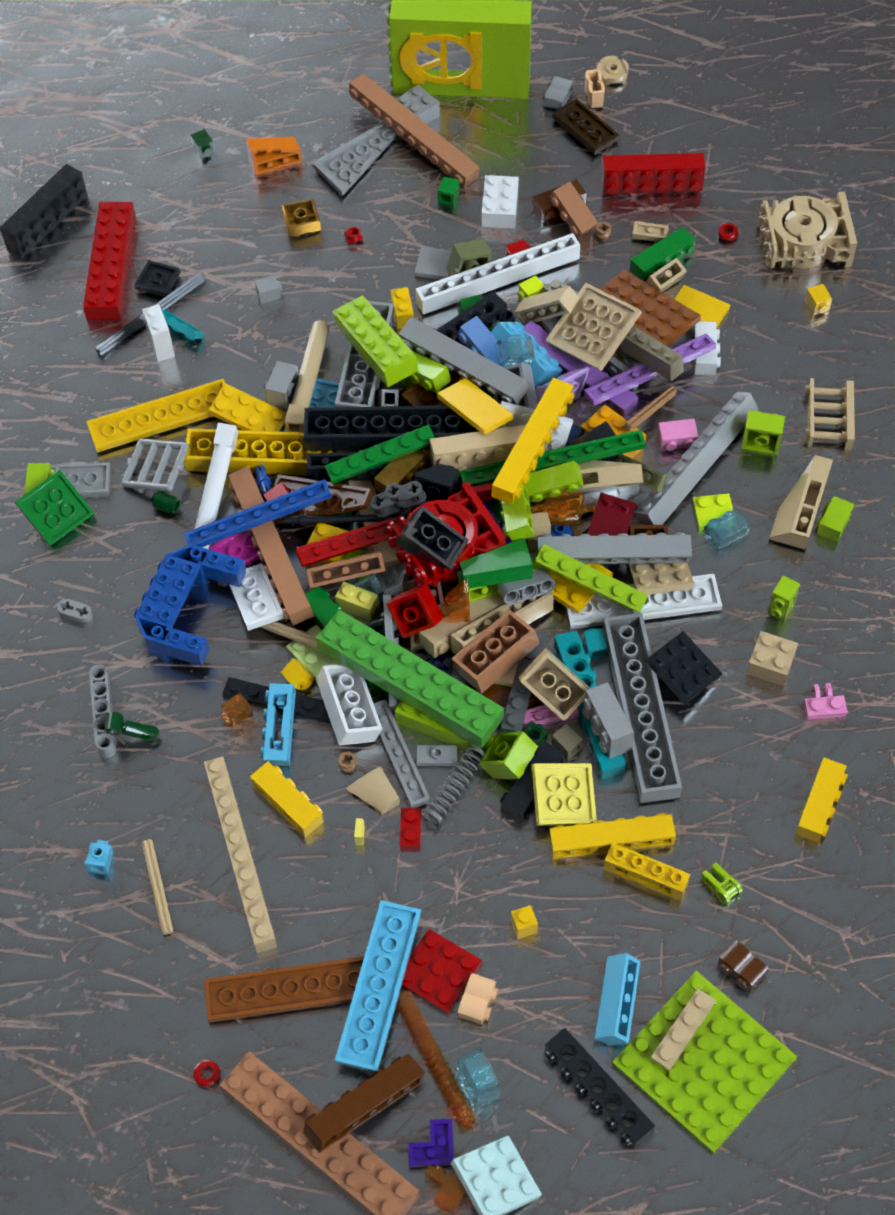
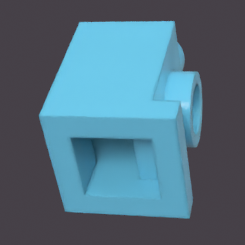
(101, 862)

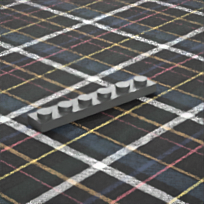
(520, 694)

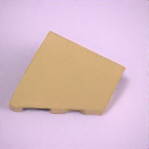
(375, 790)

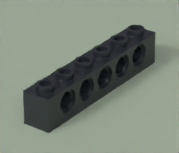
(488, 310)
(632, 1135)

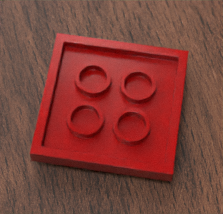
(439, 971)

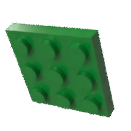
(54, 508)

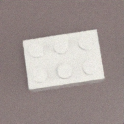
(500, 201)

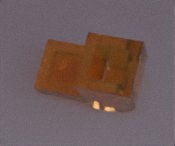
(451, 1192)

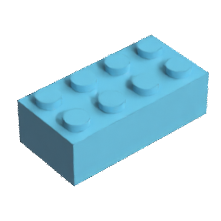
(543, 367)

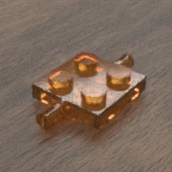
(564, 509)

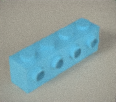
(617, 999)

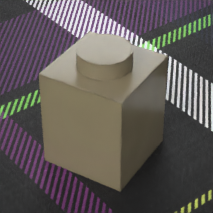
(567, 741)

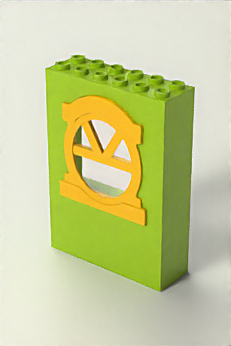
(490, 30)

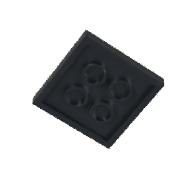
(683, 667)

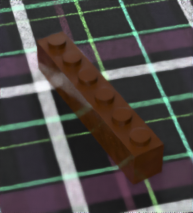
(363, 1102)

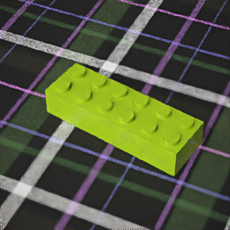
(375, 341)

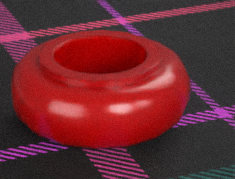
(728, 236)
(203, 1065)

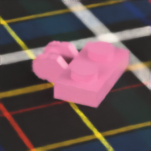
(825, 707)

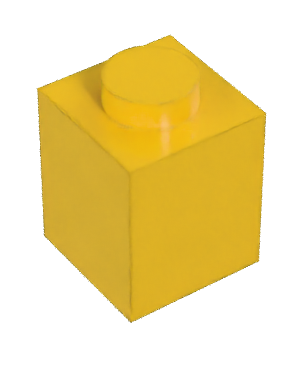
(818, 299)
(298, 674)
(524, 922)

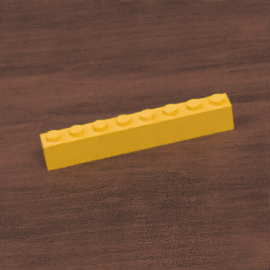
(532, 441)

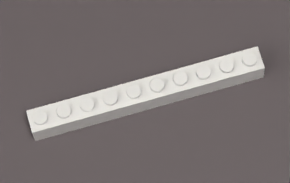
(497, 273)

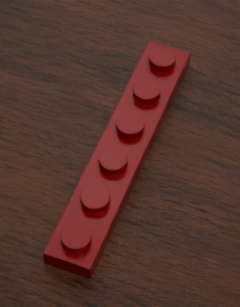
(344, 543)

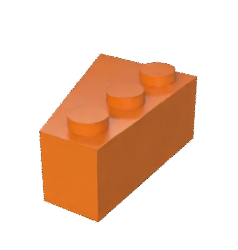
(272, 153)

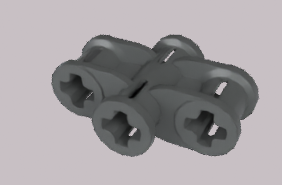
(393, 501)

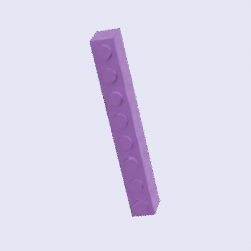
(622, 404)

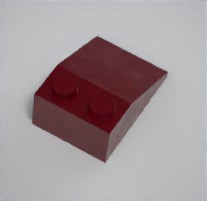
(611, 516)

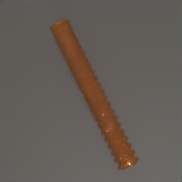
(435, 1060)

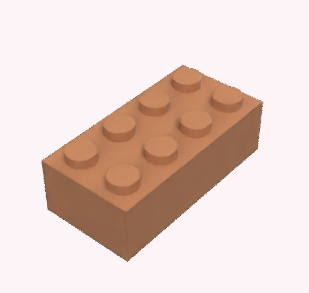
(495, 651)

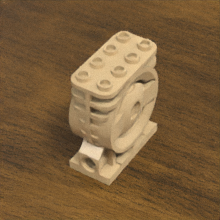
(804, 222)

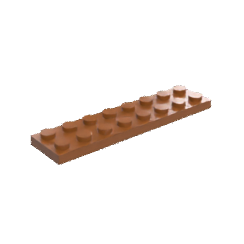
(281, 989)

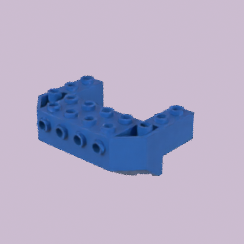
(168, 593)

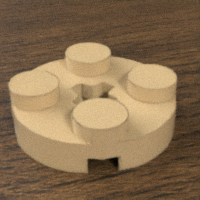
(619, 66)

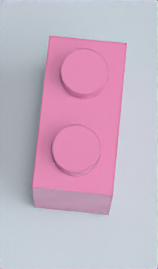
(677, 434)

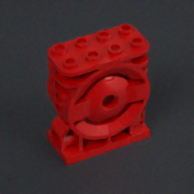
(463, 513)

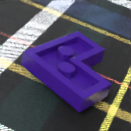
(437, 1151)

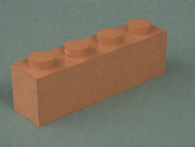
(346, 569)

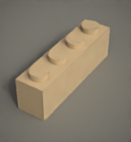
(546, 305)

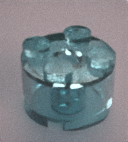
(515, 350)

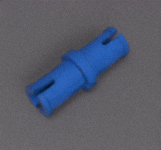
(263, 481)

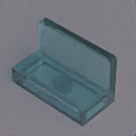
(374, 580)

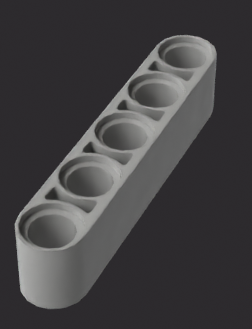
(99, 703)

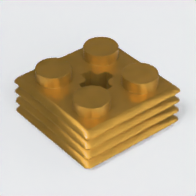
(301, 217)

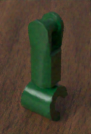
(116, 725)

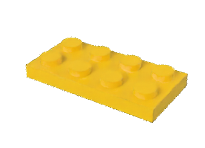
(246, 411)

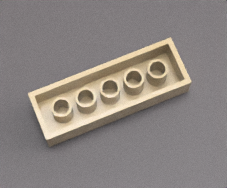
(474, 448)

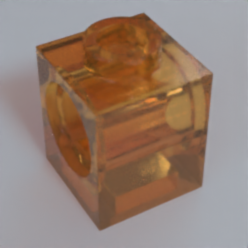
(236, 710)

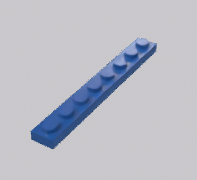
(259, 514)

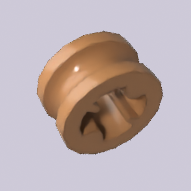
(603, 234)
(350, 756)

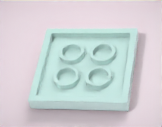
(496, 1178)

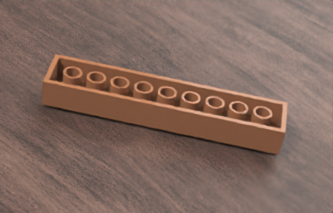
(344, 1164)

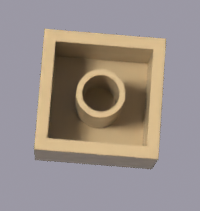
(772, 658)

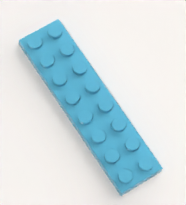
(378, 987)

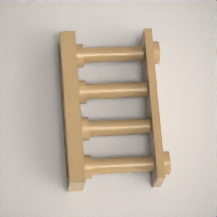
(847, 407)

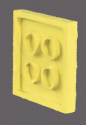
(563, 793)

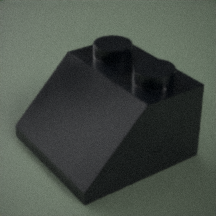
(439, 481)

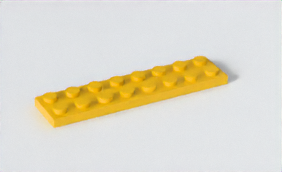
(153, 416)

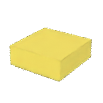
(359, 832)

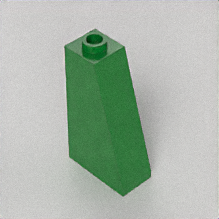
(498, 566)

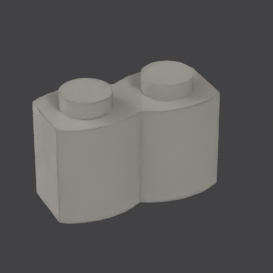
(558, 92)

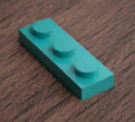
(181, 326)

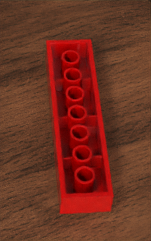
(109, 261)

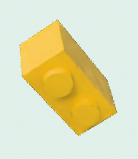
(402, 306)

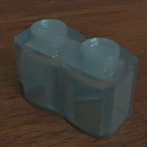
(727, 528)

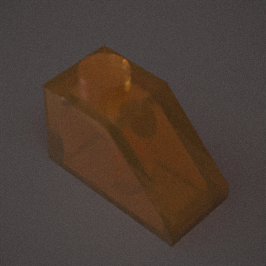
(457, 604)

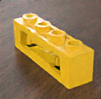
(646, 871)

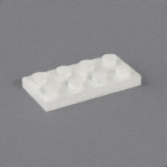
(522, 415)
(257, 599)

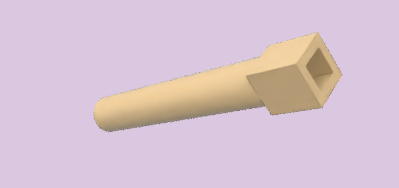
(307, 377)

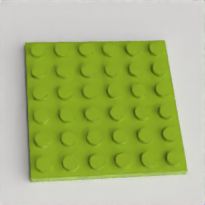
(717, 1074)

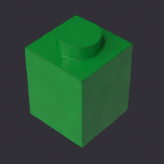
(448, 191)

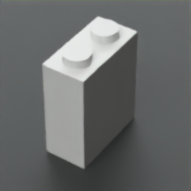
(158, 332)

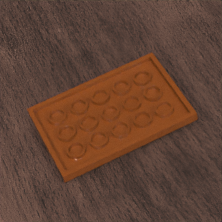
(660, 316)

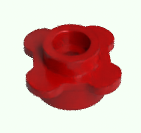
(353, 235)

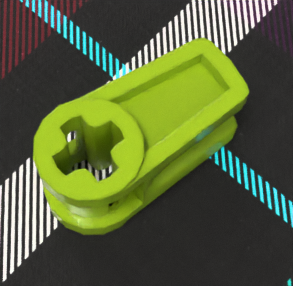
(726, 888)

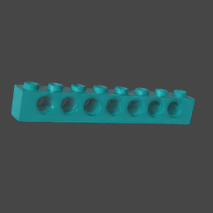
(563, 645)

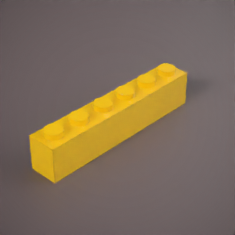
(598, 836)

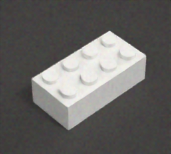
(348, 705)

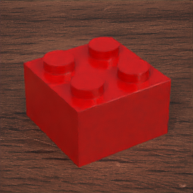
(415, 611)

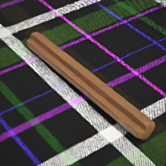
(650, 408)

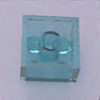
(479, 1079)

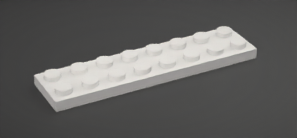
(702, 598)

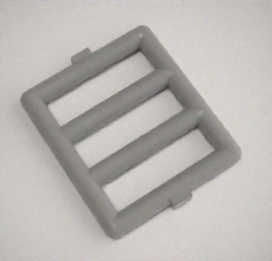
(155, 485)

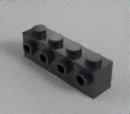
(317, 461)

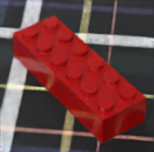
(653, 173)

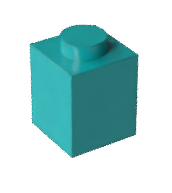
(595, 643)

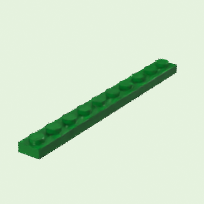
(579, 453)

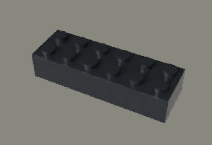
(43, 211)

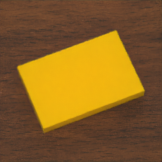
(707, 306)

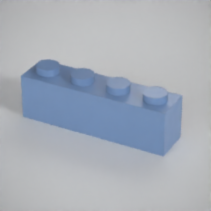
(479, 339)

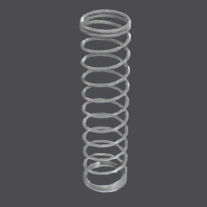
(436, 815)

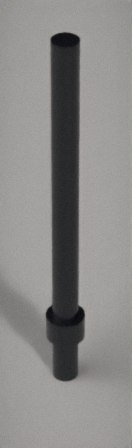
(303, 519)

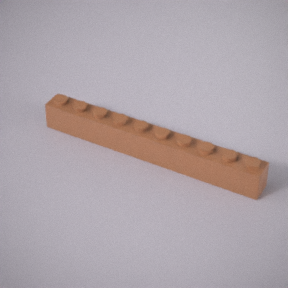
(413, 130)
(271, 551)

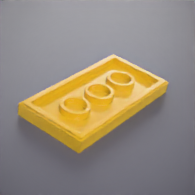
(475, 406)

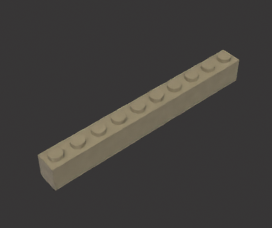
(644, 348)

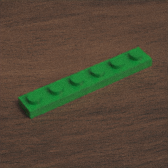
(379, 454)

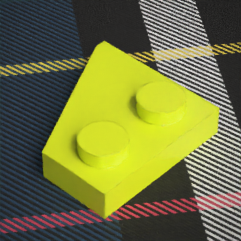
(710, 507)

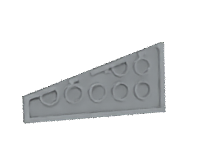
(351, 160)

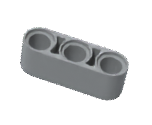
(526, 589)

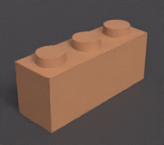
(573, 210)

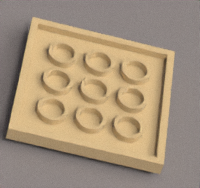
(594, 327)

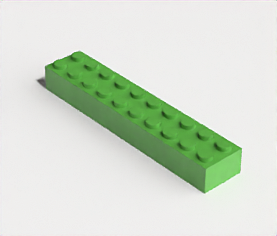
(410, 679)

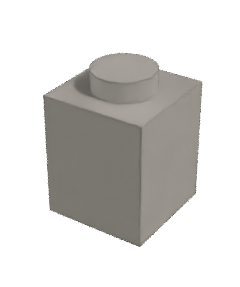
(268, 289)

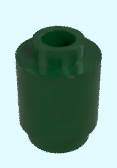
(165, 502)

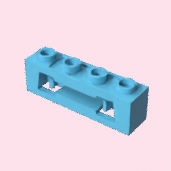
(278, 693)

